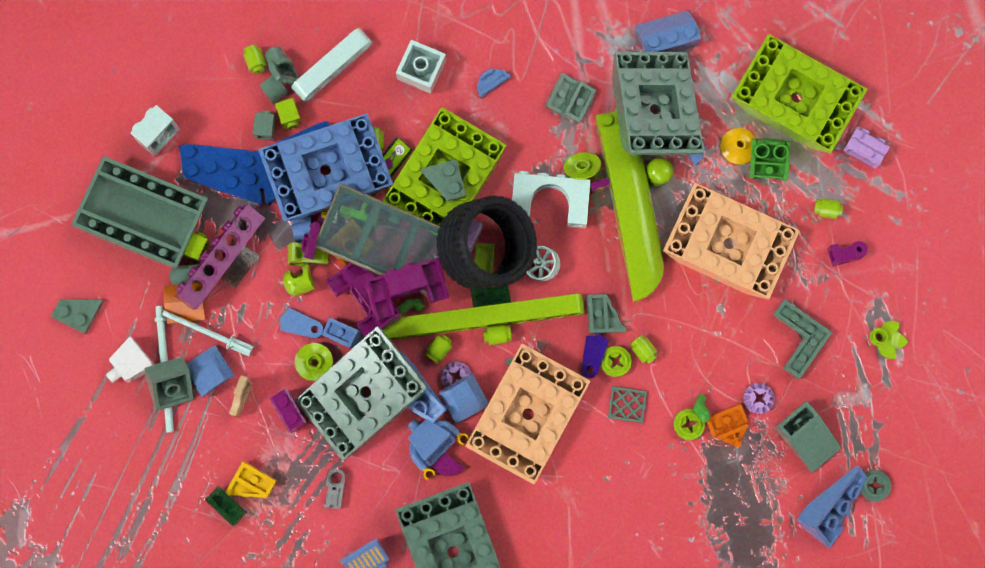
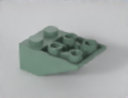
(808, 436)

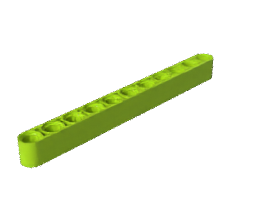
(486, 316)

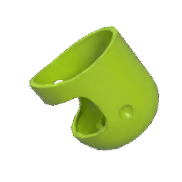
(659, 172)
(298, 284)

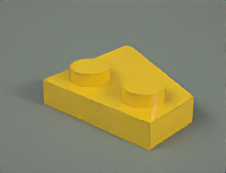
(251, 482)

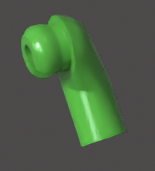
(411, 303)
(700, 409)

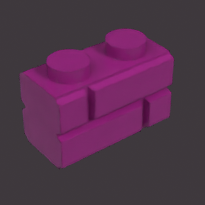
(288, 411)

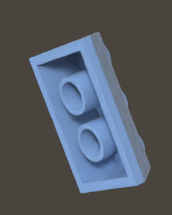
(669, 33)

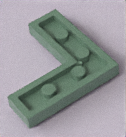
(814, 337)

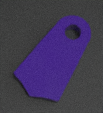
(593, 354)

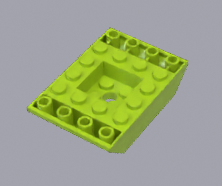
(825, 95)
(445, 141)

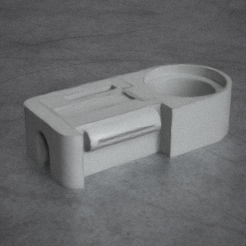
(335, 491)

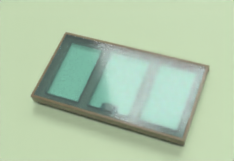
(375, 233)

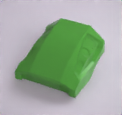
(769, 159)

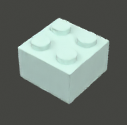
(421, 66)
(154, 130)

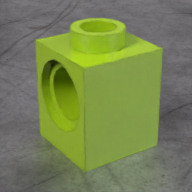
(288, 114)
(196, 246)

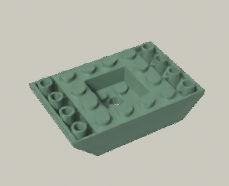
(660, 83)
(338, 400)
(444, 522)

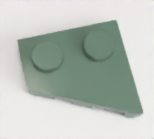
(602, 316)

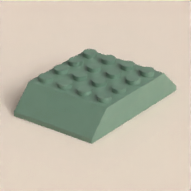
(139, 212)

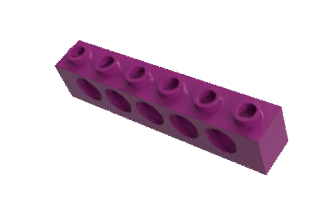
(252, 221)

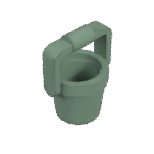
(281, 65)

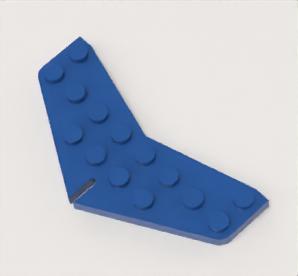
(232, 170)

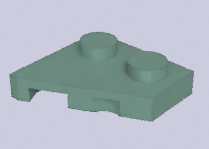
(446, 179)
(77, 312)

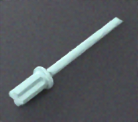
(232, 343)

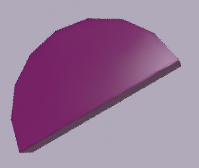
(309, 241)
(447, 466)

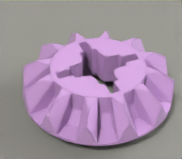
(453, 367)
(758, 407)

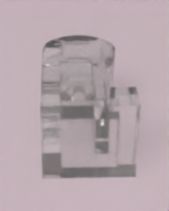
(851, 399)

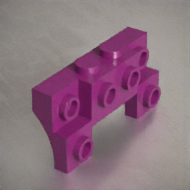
(352, 279)
(404, 282)

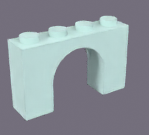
(575, 191)

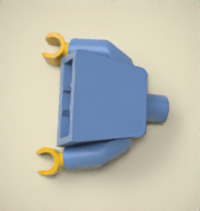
(431, 441)

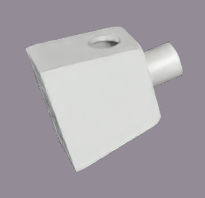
(128, 362)

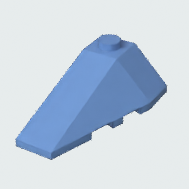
(429, 404)
(827, 511)

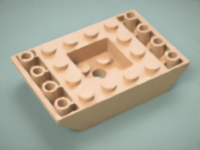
(758, 239)
(531, 384)

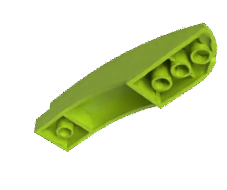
(632, 210)

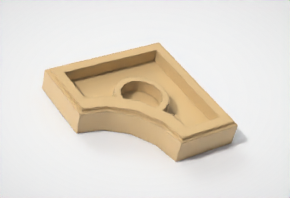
(240, 396)

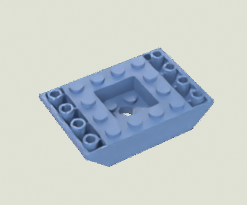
(345, 147)

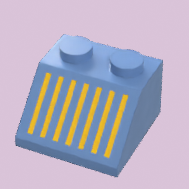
(369, 556)

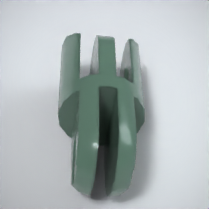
(180, 274)

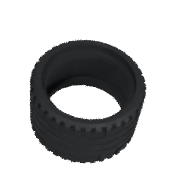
(517, 233)

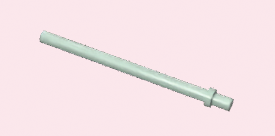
(160, 320)

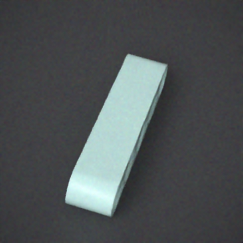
(331, 64)

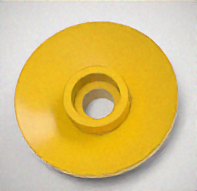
(731, 151)

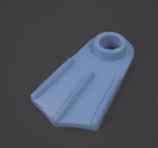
(299, 324)

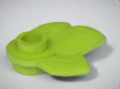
(890, 339)

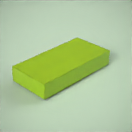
(484, 256)

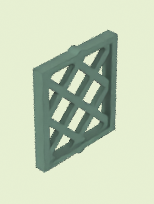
(629, 391)

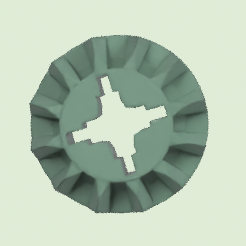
(881, 479)

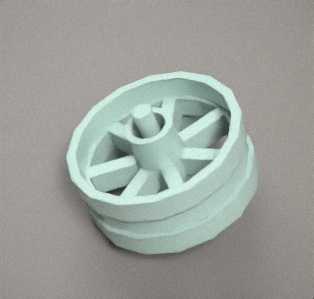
(543, 263)

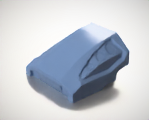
(209, 371)
(464, 398)

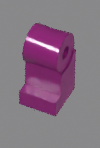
(847, 254)

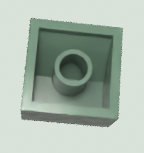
(169, 383)

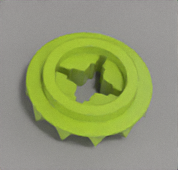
(625, 360)
(685, 433)

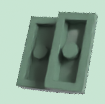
(570, 98)

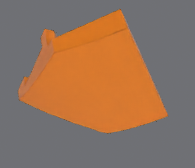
(729, 425)

